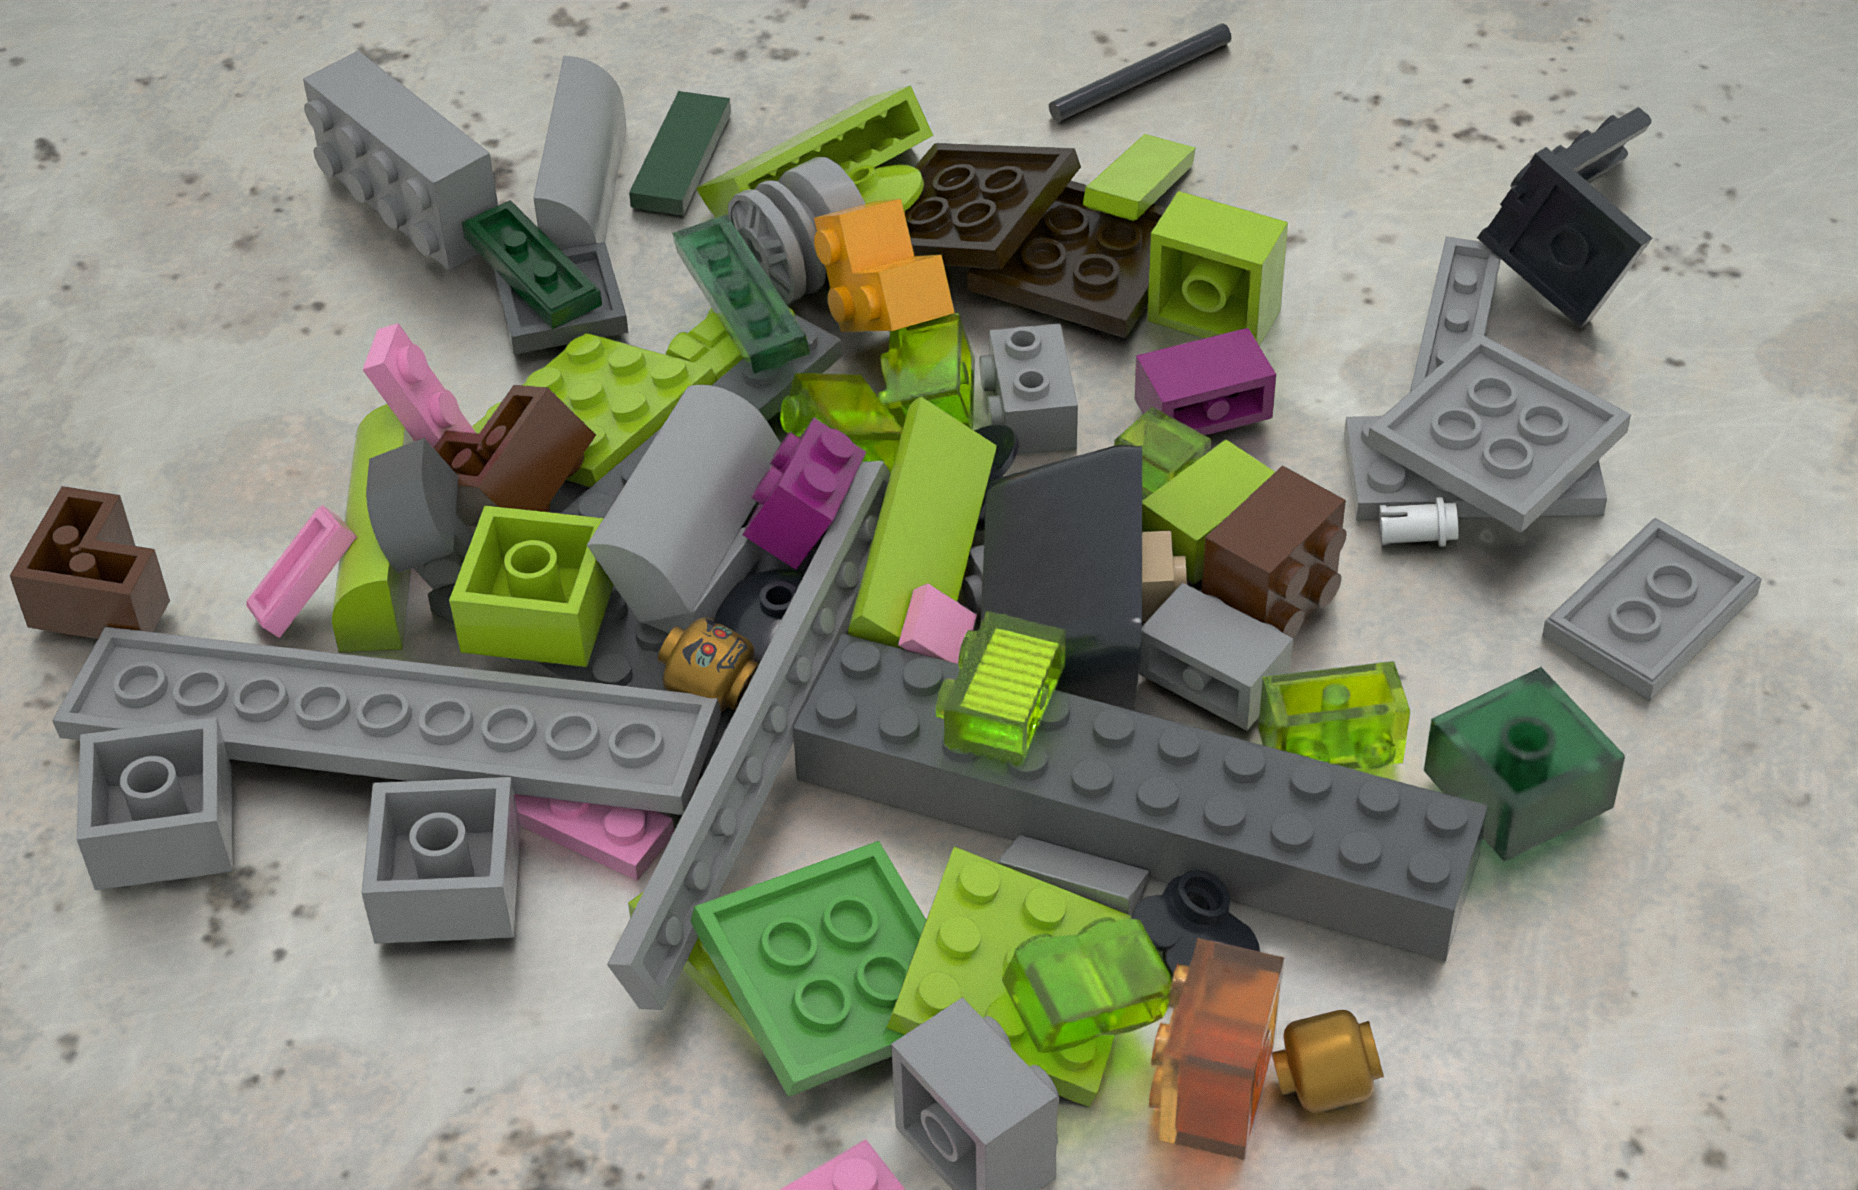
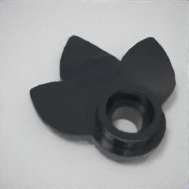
(1189, 910)

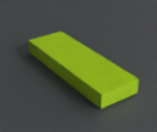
(1138, 177)

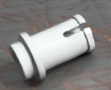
(1419, 523)

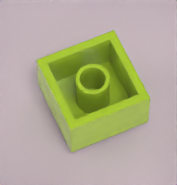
(1215, 268)
(530, 588)

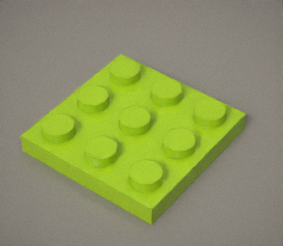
(617, 393)
(967, 945)

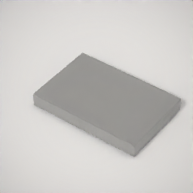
(1651, 608)

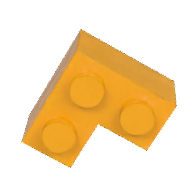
(874, 270)

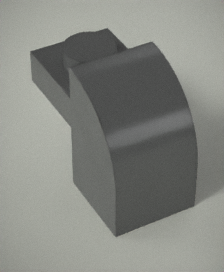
(414, 512)

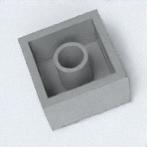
(155, 803)
(441, 860)
(974, 1103)

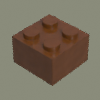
(1278, 552)

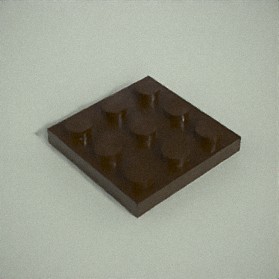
(984, 200)
(1078, 266)

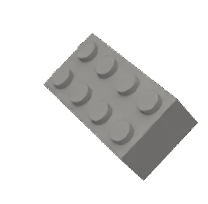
(399, 156)

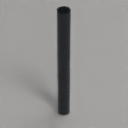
(1139, 72)

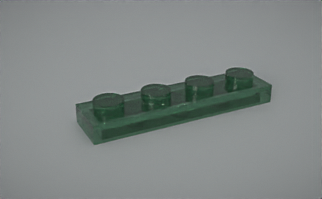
(741, 294)

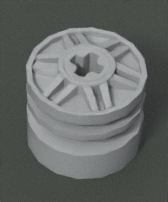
(781, 226)

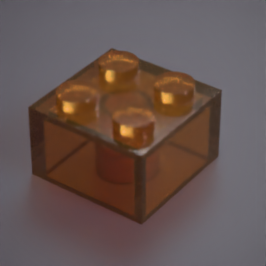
(1216, 1047)

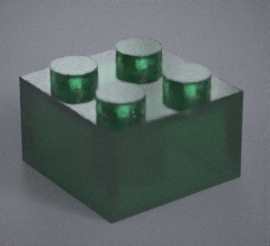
(1527, 759)

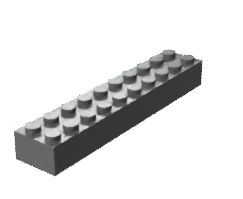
(1156, 797)

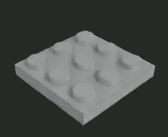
(1499, 431)

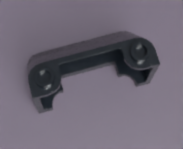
(1070, 558)

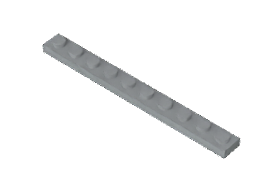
(750, 752)

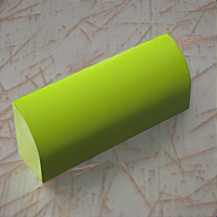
(852, 138)
(923, 520)
(368, 590)

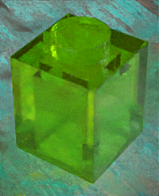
(1166, 447)

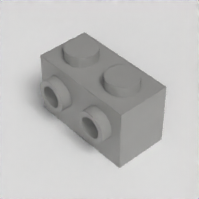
(1031, 387)
(1212, 654)

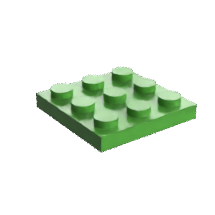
(817, 962)

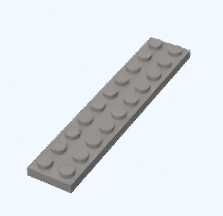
(402, 717)

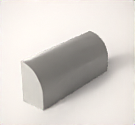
(580, 156)
(685, 502)

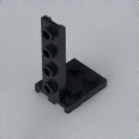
(1564, 230)

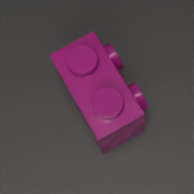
(1208, 382)
(802, 491)

